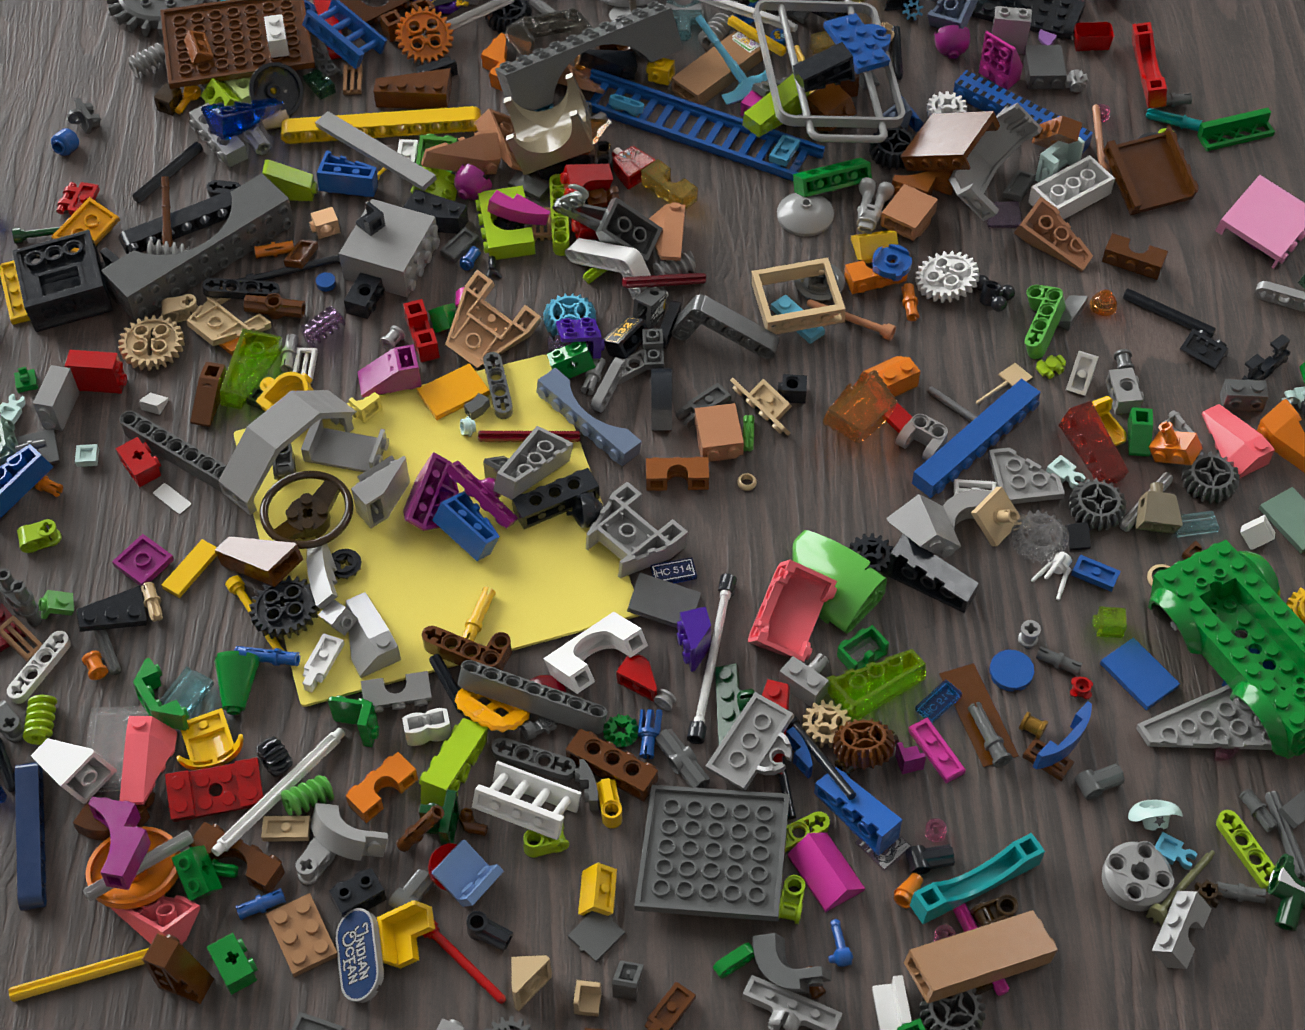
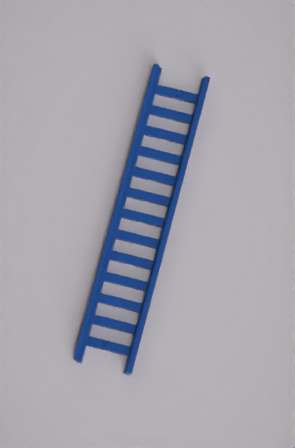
(704, 114)

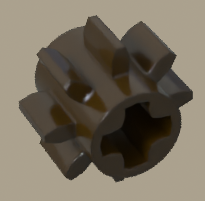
(1208, 892)

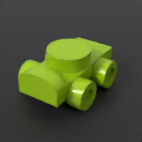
(1051, 364)

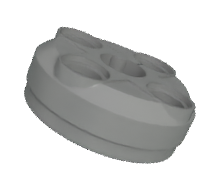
(1137, 876)

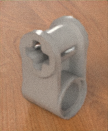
(313, 862)

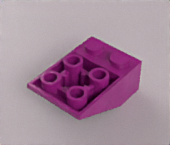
(391, 372)

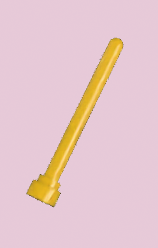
(236, 586)

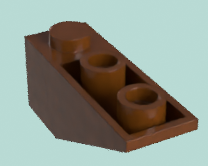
(208, 394)

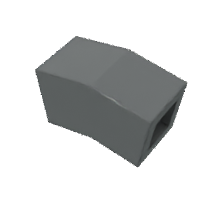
(477, 406)

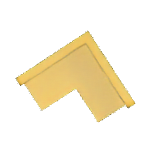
(400, 931)

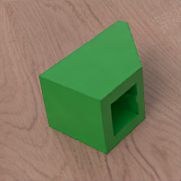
(1140, 431)

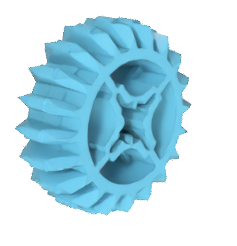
(567, 307)

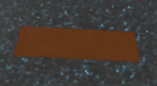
(973, 690)

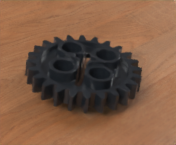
(283, 608)

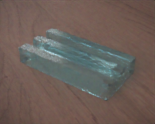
(1196, 526)

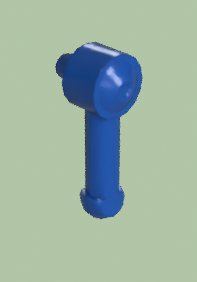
(842, 955)

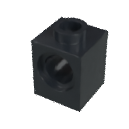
(793, 388)

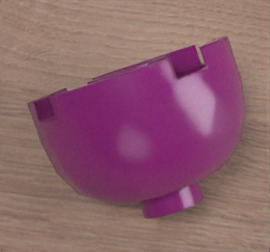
(952, 41)
(470, 182)

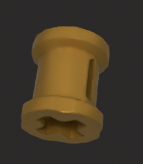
(1033, 725)

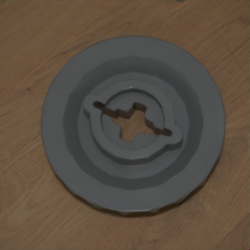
(811, 290)

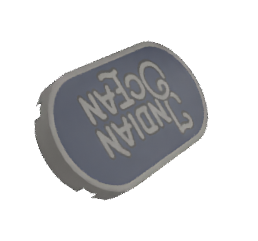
(359, 955)

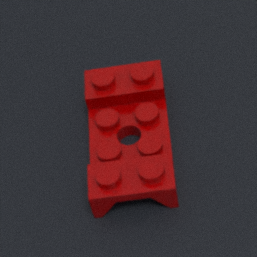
(190, 791)

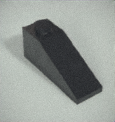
(614, 62)

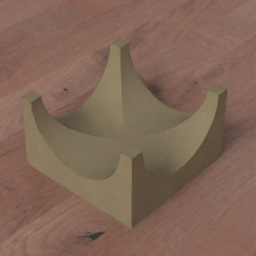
(550, 134)

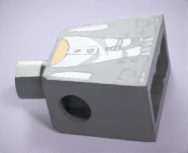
(650, 305)

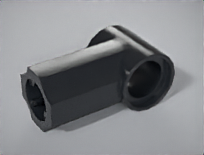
(924, 859)
(490, 932)

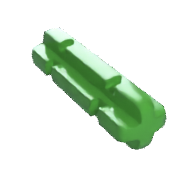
(748, 432)

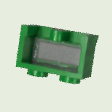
(863, 648)

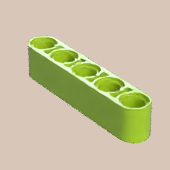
(559, 222)

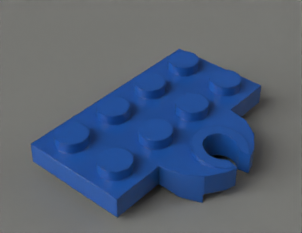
(861, 40)

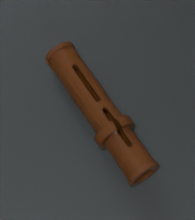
(416, 832)

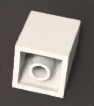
(74, 768)

